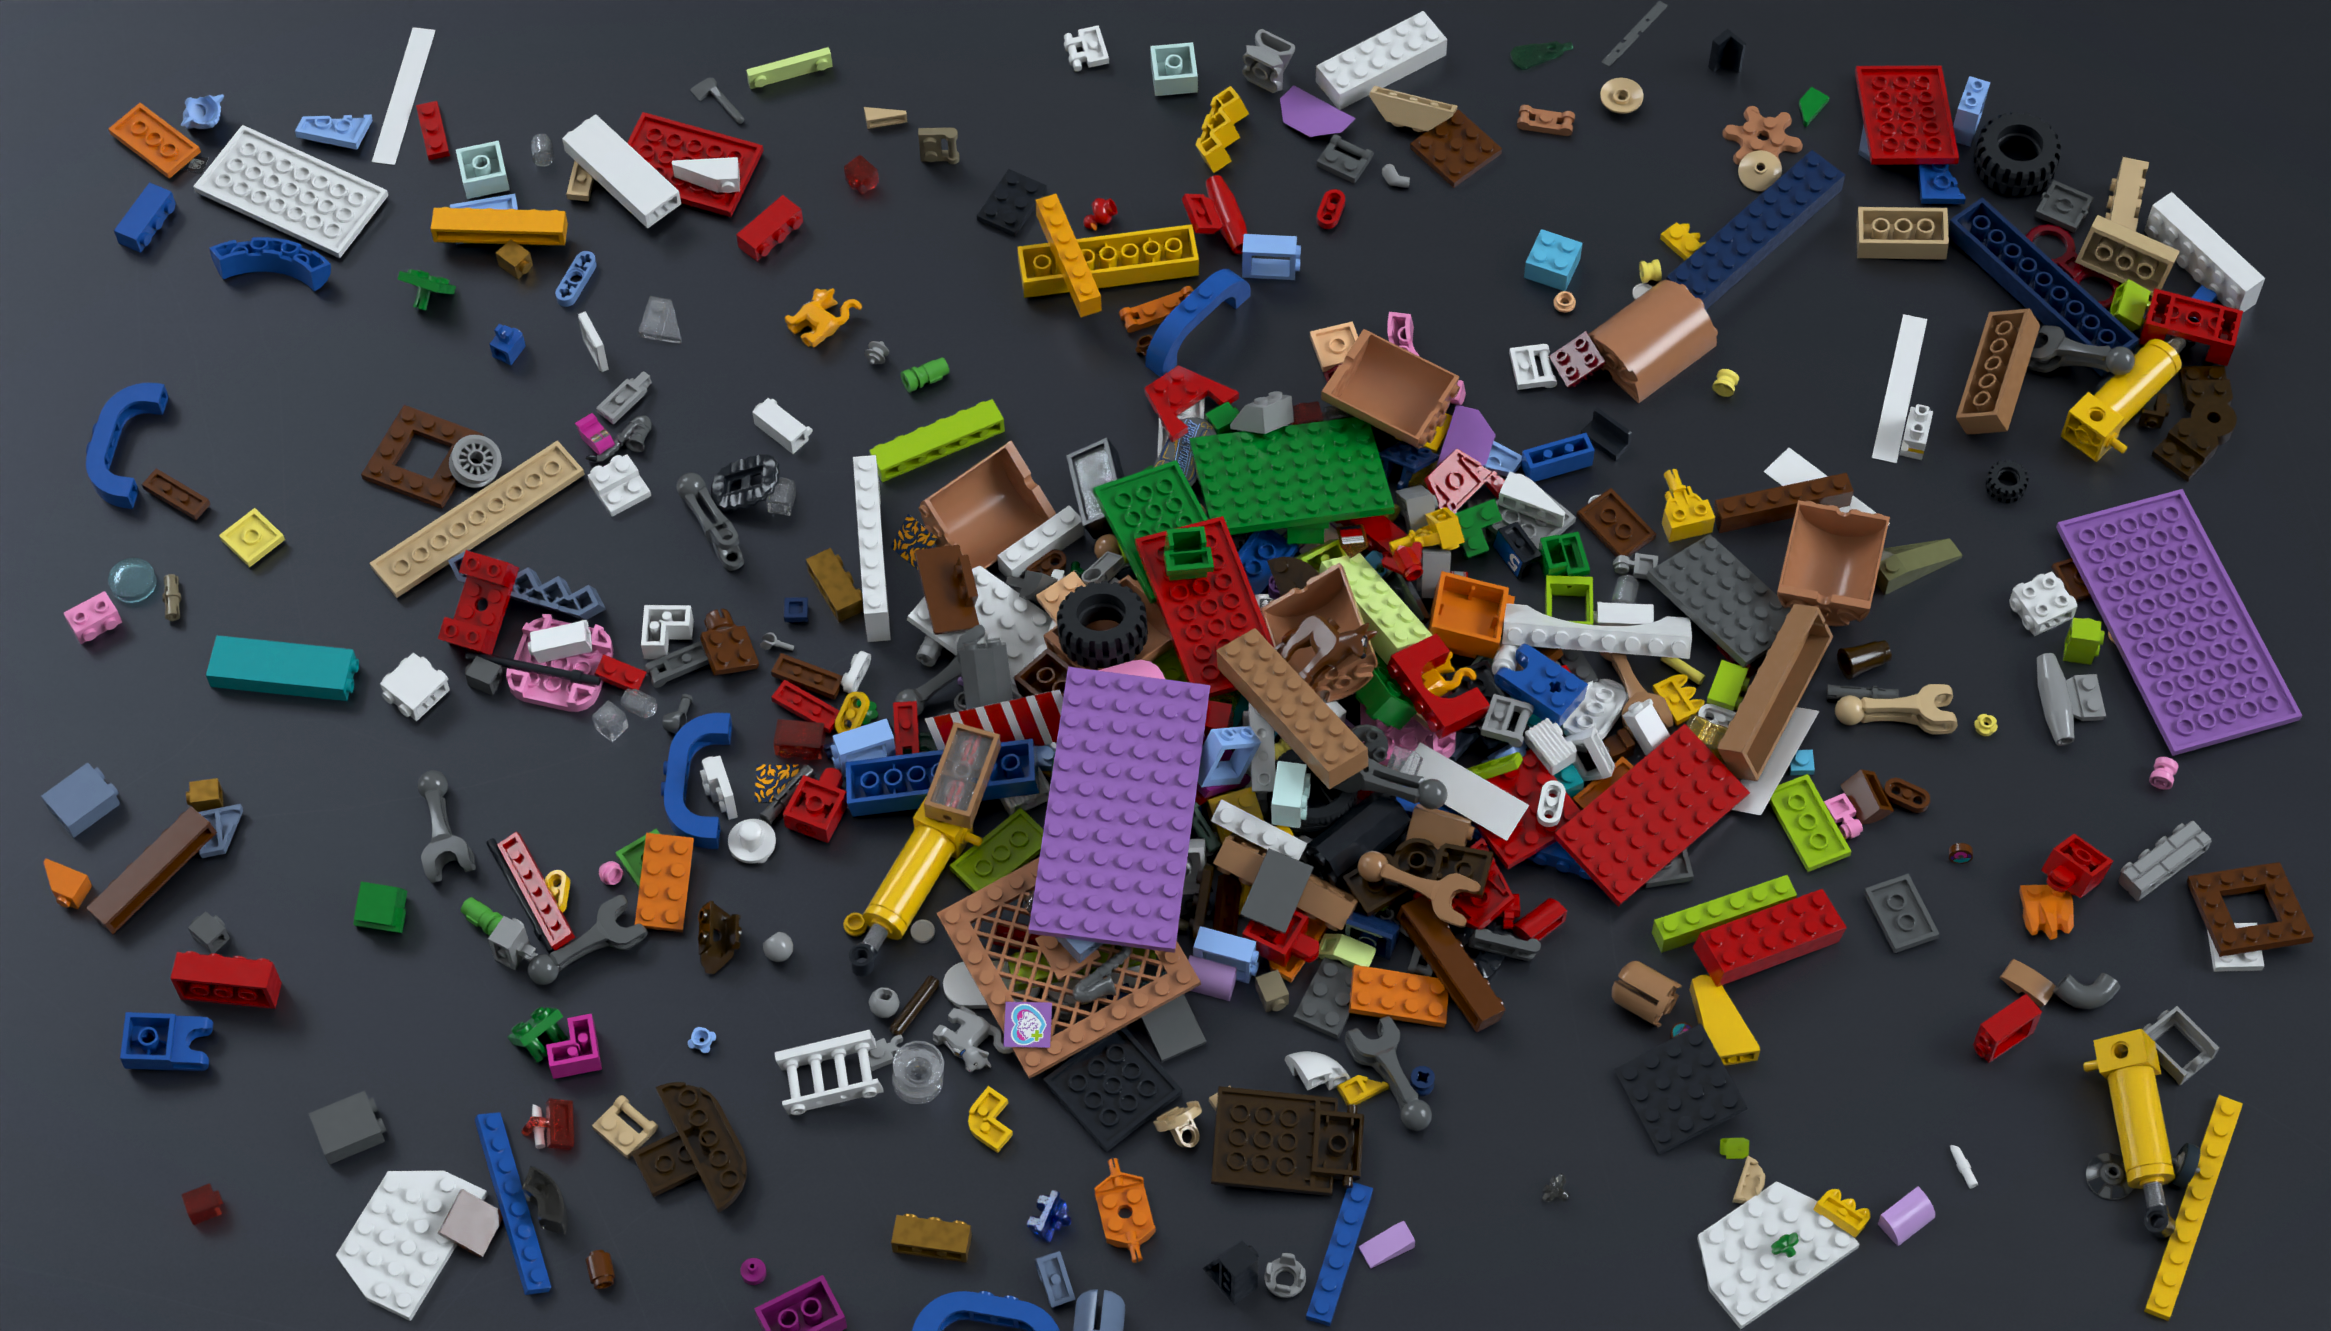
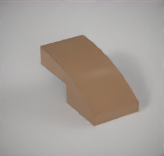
(2025, 979)

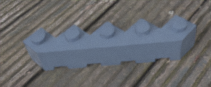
(551, 595)

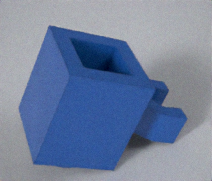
(507, 344)

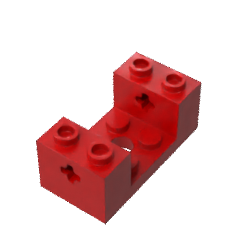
(2216, 326)
(486, 580)

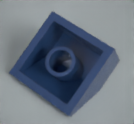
(1374, 932)

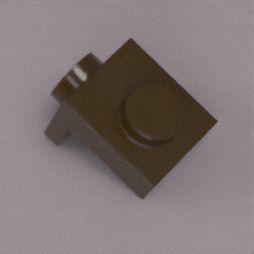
(2155, 418)

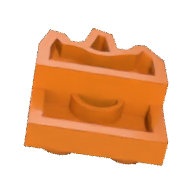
(2046, 910)

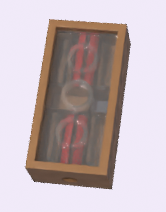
(962, 775)

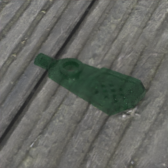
(1535, 54)

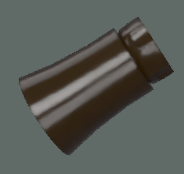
(1863, 657)

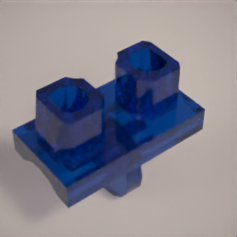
(1052, 1217)

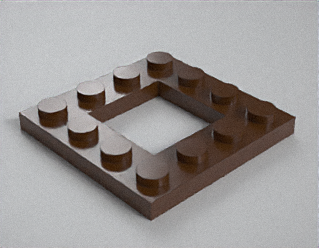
(382, 468)
(2228, 940)

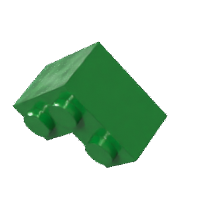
(1473, 522)

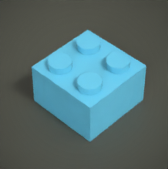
(1553, 260)

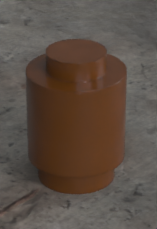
(600, 1269)

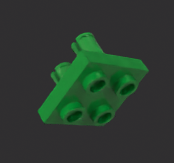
(542, 1020)

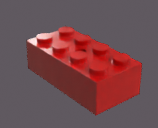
(226, 980)

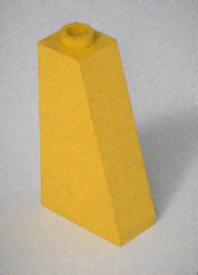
(1722, 1022)

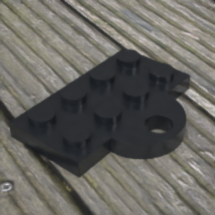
(1487, 686)

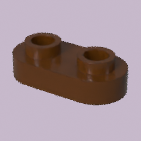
(1044, 564)
(1907, 794)

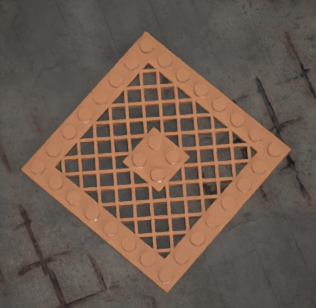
(1096, 1025)

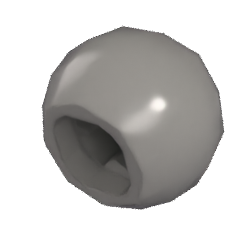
(778, 947)
(884, 1002)

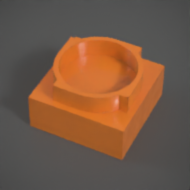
(1468, 615)

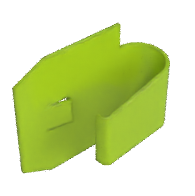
(1734, 1148)

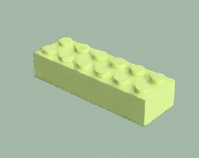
(1380, 607)

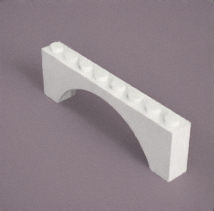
(871, 548)
(1660, 638)

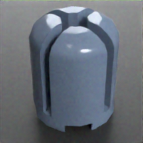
(1087, 1312)

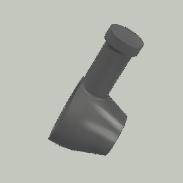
(676, 720)

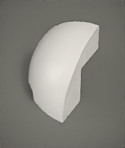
(1316, 1069)

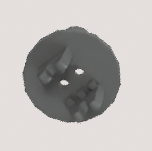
(1374, 740)

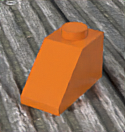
(67, 884)

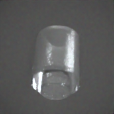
(1625, 590)

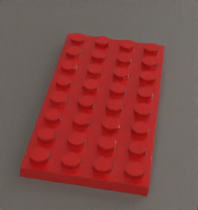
(1205, 610)
(1651, 814)

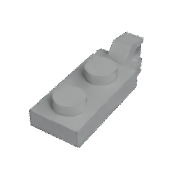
(624, 397)

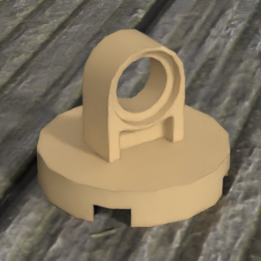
(1179, 1120)

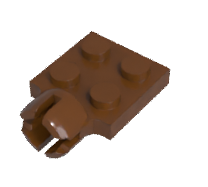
(727, 644)

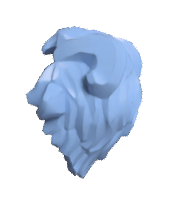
(202, 112)

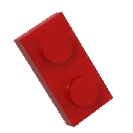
(619, 673)

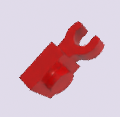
(1511, 912)

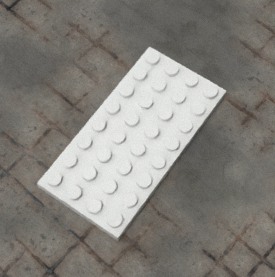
(291, 191)

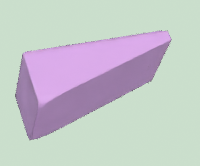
(1387, 1245)

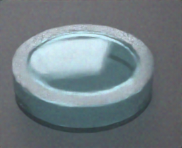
(132, 580)

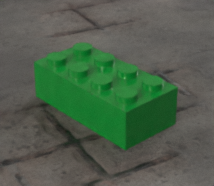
(1385, 698)

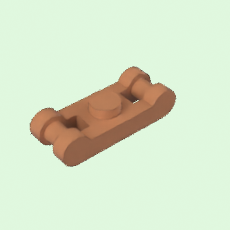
(1545, 121)

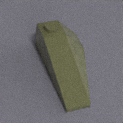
(1910, 562)

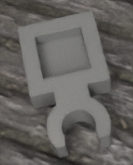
(884, 1052)

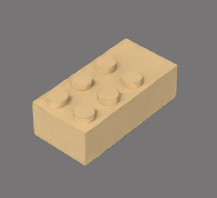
(1902, 233)
(2126, 255)

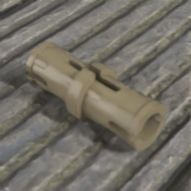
(171, 597)

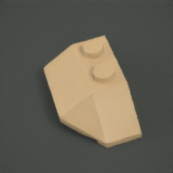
(1410, 110)

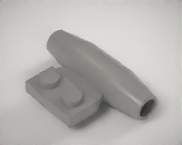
(2067, 699)

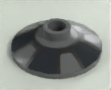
(2103, 1183)

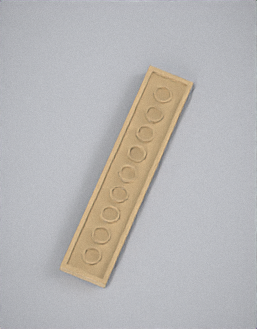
(477, 518)

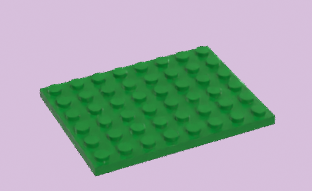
(1292, 475)

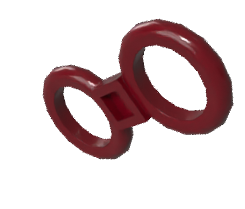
(2067, 261)

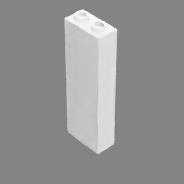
(621, 171)

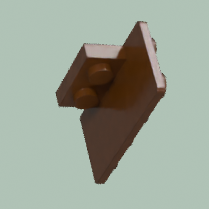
(948, 588)

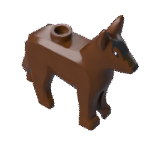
(1328, 644)

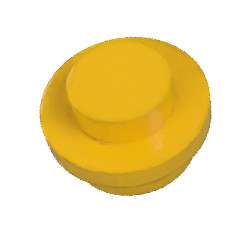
(855, 924)

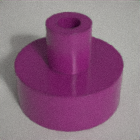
(753, 1271)

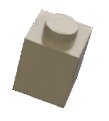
(1272, 991)

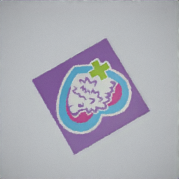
(1027, 1024)

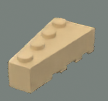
(2127, 193)

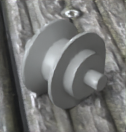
(876, 352)

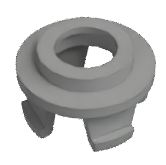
(1285, 1263)

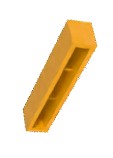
(499, 226)
(1068, 255)

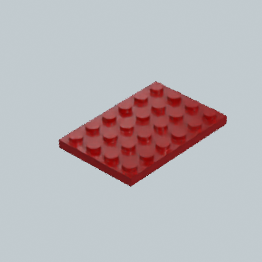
(1906, 115)
(667, 140)

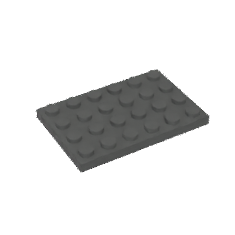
(1722, 598)

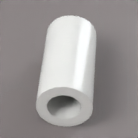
(1505, 657)

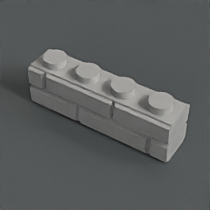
(2164, 860)

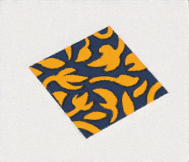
(912, 537)
(772, 780)

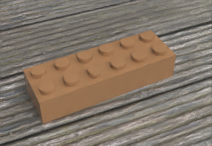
(1998, 371)
(1318, 899)

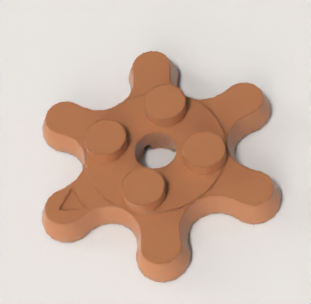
(1770, 127)

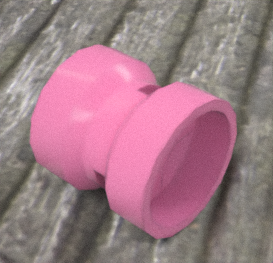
(2163, 774)

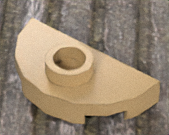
(1750, 1182)

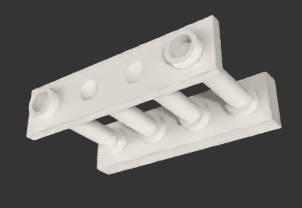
(1263, 763)
(814, 1054)

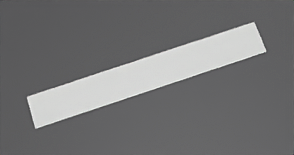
(403, 96)
(1899, 388)

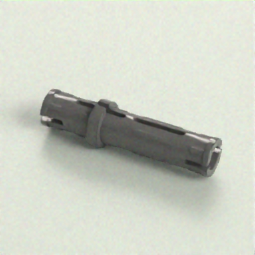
(1837, 692)
(780, 801)

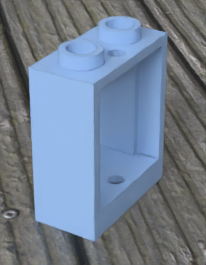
(1970, 110)
(1274, 247)
(862, 743)
(1216, 772)
(1229, 951)

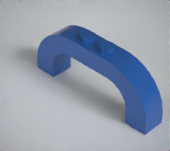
(1218, 287)
(106, 432)
(694, 735)
(983, 1308)

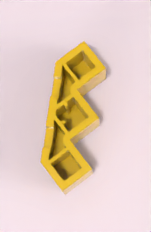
(1220, 128)

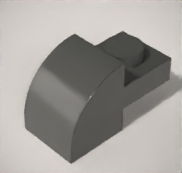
(1031, 584)

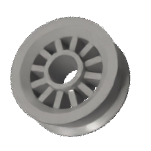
(485, 471)

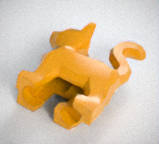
(818, 319)
(1438, 685)

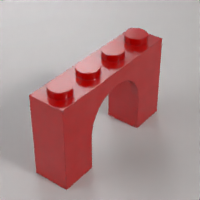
(1441, 714)

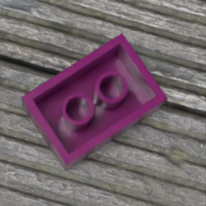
(803, 1309)

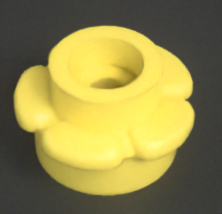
(1985, 730)

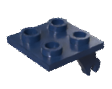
(1407, 456)

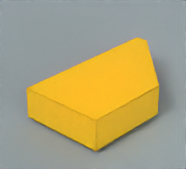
(1360, 1089)

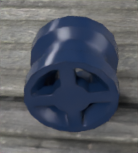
(1422, 1086)

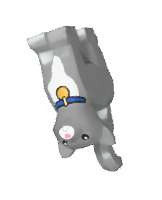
(966, 1039)

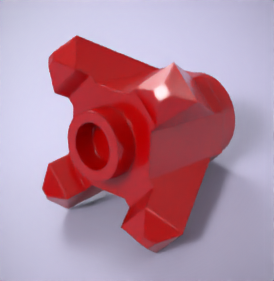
(1406, 561)

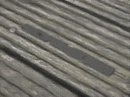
(1632, 35)

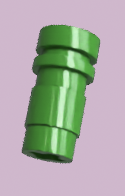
(926, 373)
(480, 915)

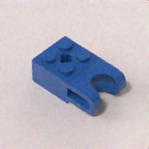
(1542, 684)
(170, 1041)

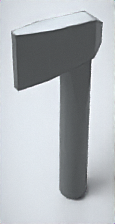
(709, 86)

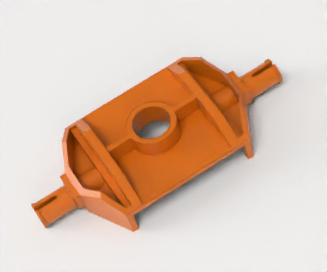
(1121, 1192)

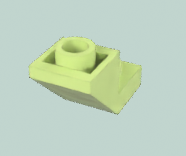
(1346, 949)

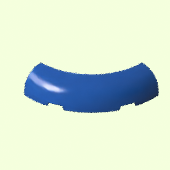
(271, 255)

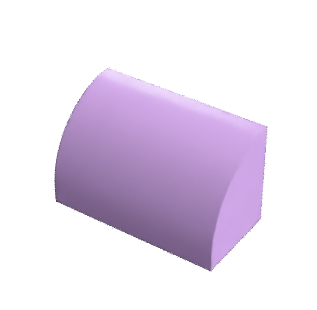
(1215, 978)
(1907, 1216)

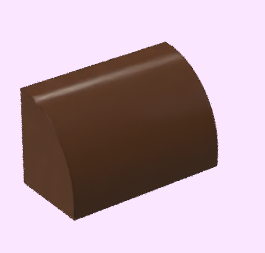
(1867, 797)

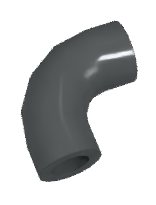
(2087, 996)

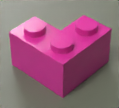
(577, 1054)

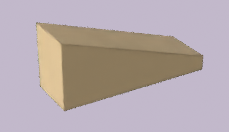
(883, 117)

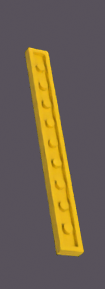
(2193, 1208)

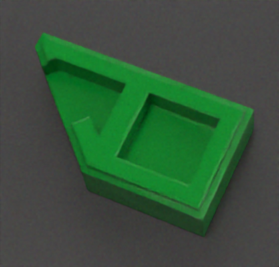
(1812, 104)

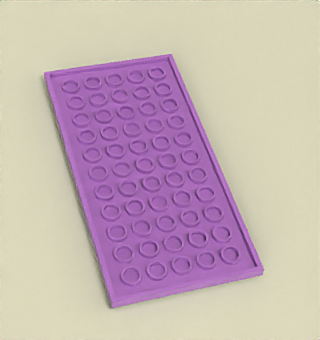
(2178, 622)
(1120, 810)

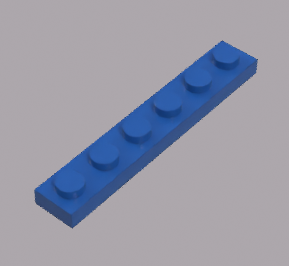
(1339, 1254)

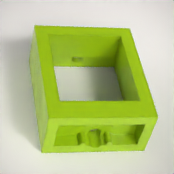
(1570, 587)

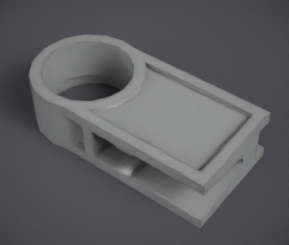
(1104, 568)

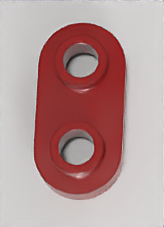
(1329, 210)

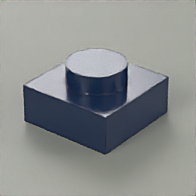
(796, 609)

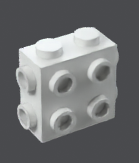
(2043, 603)
(414, 686)

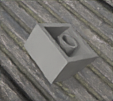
(1265, 414)

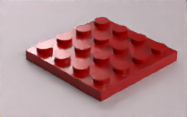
(1529, 834)

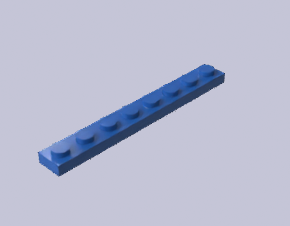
(512, 1203)

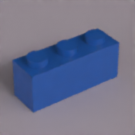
(145, 217)
(1557, 457)

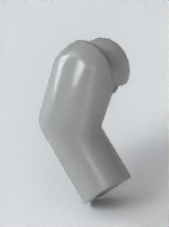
(1392, 177)

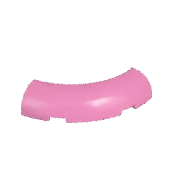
(1401, 334)

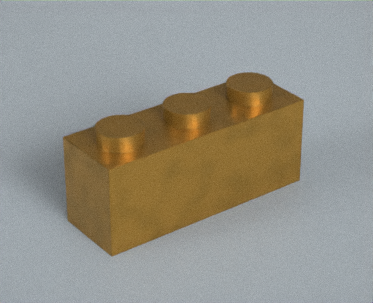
(835, 584)
(931, 1237)

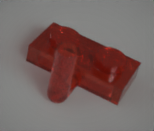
(558, 1124)

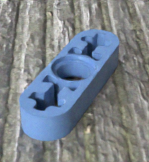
(576, 287)

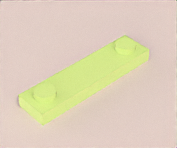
(789, 68)

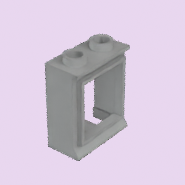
(2192, 1032)

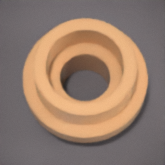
(1565, 297)

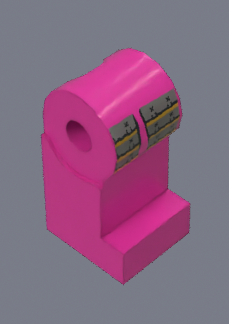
(594, 434)

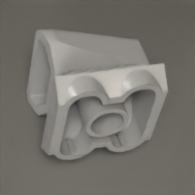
(1267, 60)

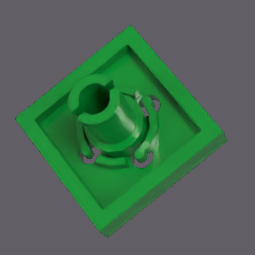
(425, 284)

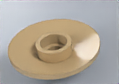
(1623, 89)
(1755, 179)

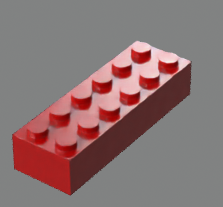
(1769, 937)

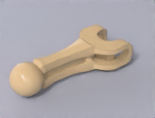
(1915, 709)

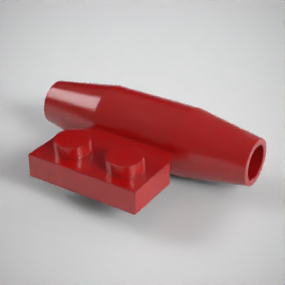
(1217, 213)

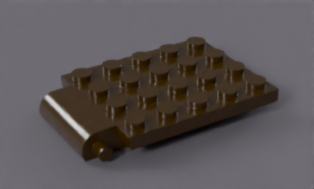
(1285, 1141)

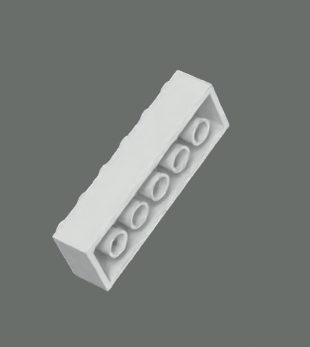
(1381, 60)
(2204, 253)

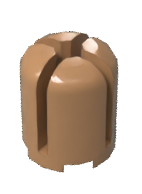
(1645, 992)

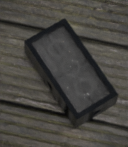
(1090, 468)

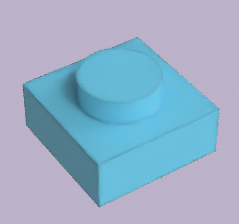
(1802, 763)

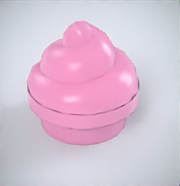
(610, 873)

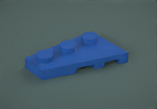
(1938, 185)

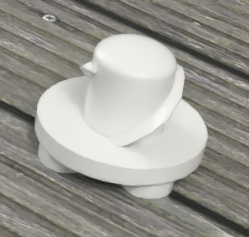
(752, 841)

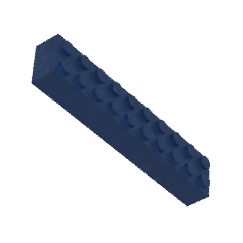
(1759, 228)
(2035, 279)

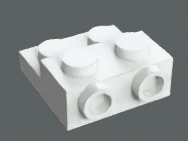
(618, 484)
(717, 785)

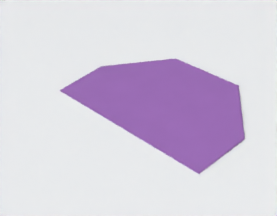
(1311, 114)
(1469, 434)

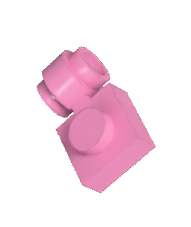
(1843, 811)

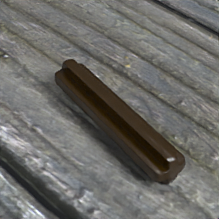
(914, 1005)

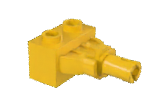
(1685, 511)
(1442, 529)

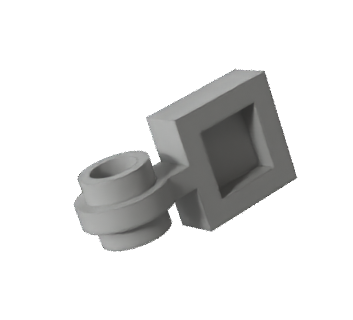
(1641, 564)

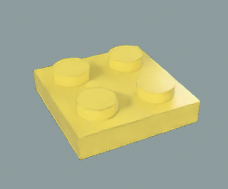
(252, 537)

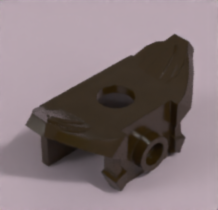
(717, 953)

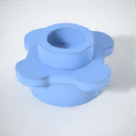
(701, 1033)

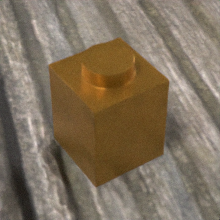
(514, 259)
(205, 795)

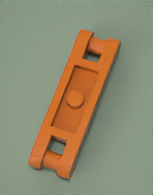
(1153, 311)

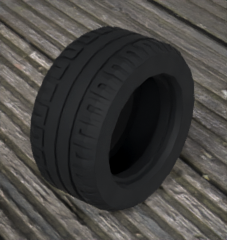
(1318, 818)

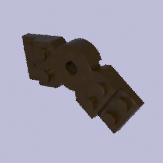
(2196, 439)
(1436, 865)

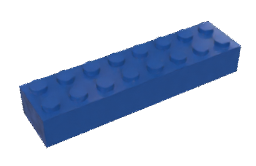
(904, 780)

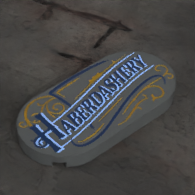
(1181, 450)

